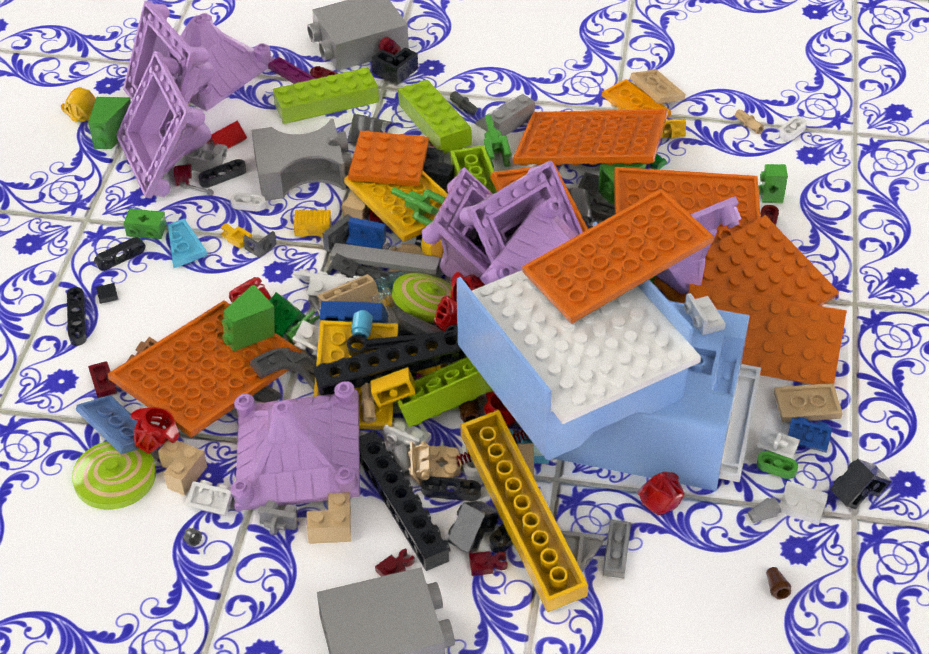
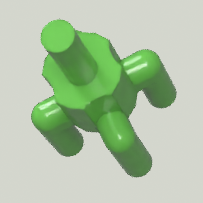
(496, 143)
(419, 203)

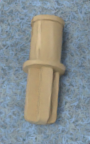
(749, 121)
(368, 404)

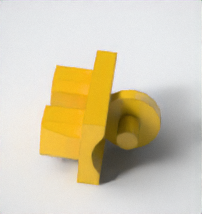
(674, 128)

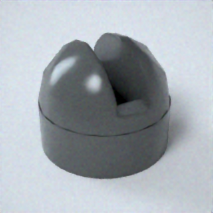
(192, 541)

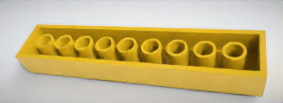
(524, 511)

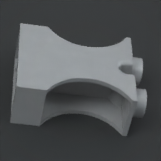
(299, 159)

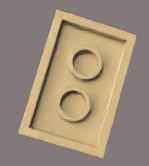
(657, 86)
(808, 401)

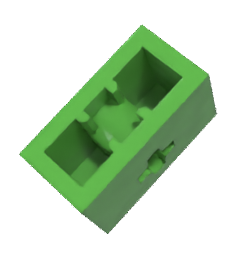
(773, 183)
(145, 223)

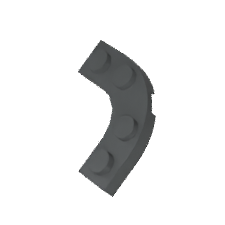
(599, 208)
(285, 359)

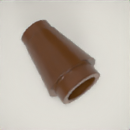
(778, 584)

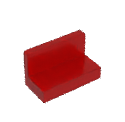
(228, 135)

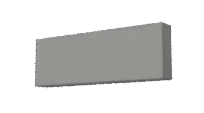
(617, 549)

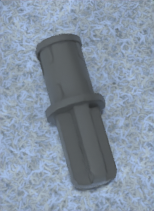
(463, 102)

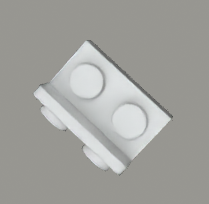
(704, 314)
(307, 337)
(401, 433)
(209, 498)
(803, 502)

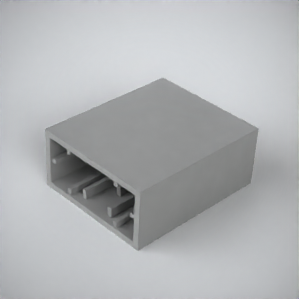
(353, 29)
(385, 616)

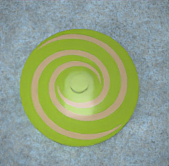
(420, 294)
(113, 479)

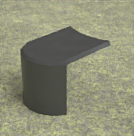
(364, 123)
(582, 201)

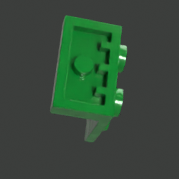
(284, 314)

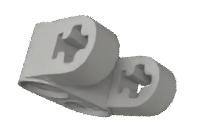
(206, 159)

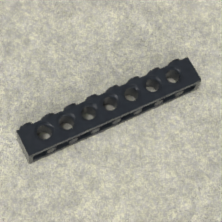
(401, 351)
(402, 502)

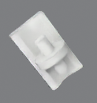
(778, 443)

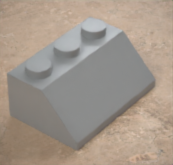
(510, 114)

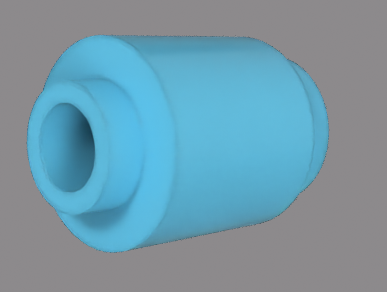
(362, 323)

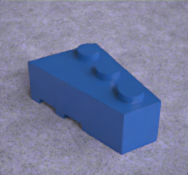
(345, 310)

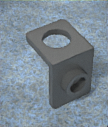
(261, 247)
(343, 265)

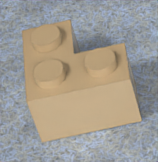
(183, 465)
(331, 524)

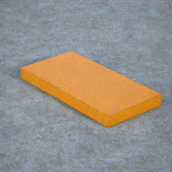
(630, 97)

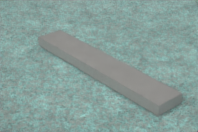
(388, 258)

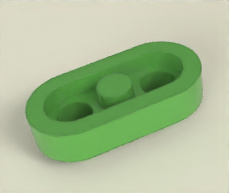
(777, 464)

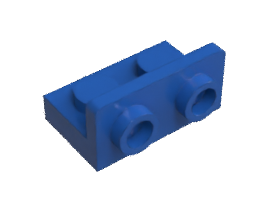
(366, 233)
(810, 434)

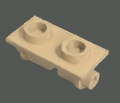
(419, 468)

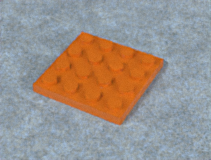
(389, 158)

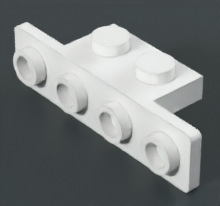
(321, 281)

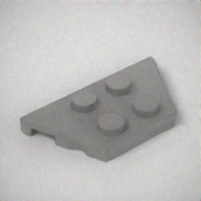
(583, 546)

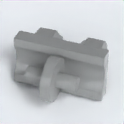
(278, 519)

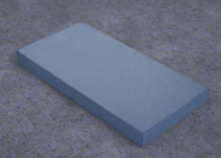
(111, 421)

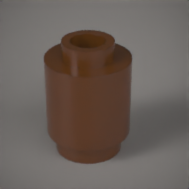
(469, 410)

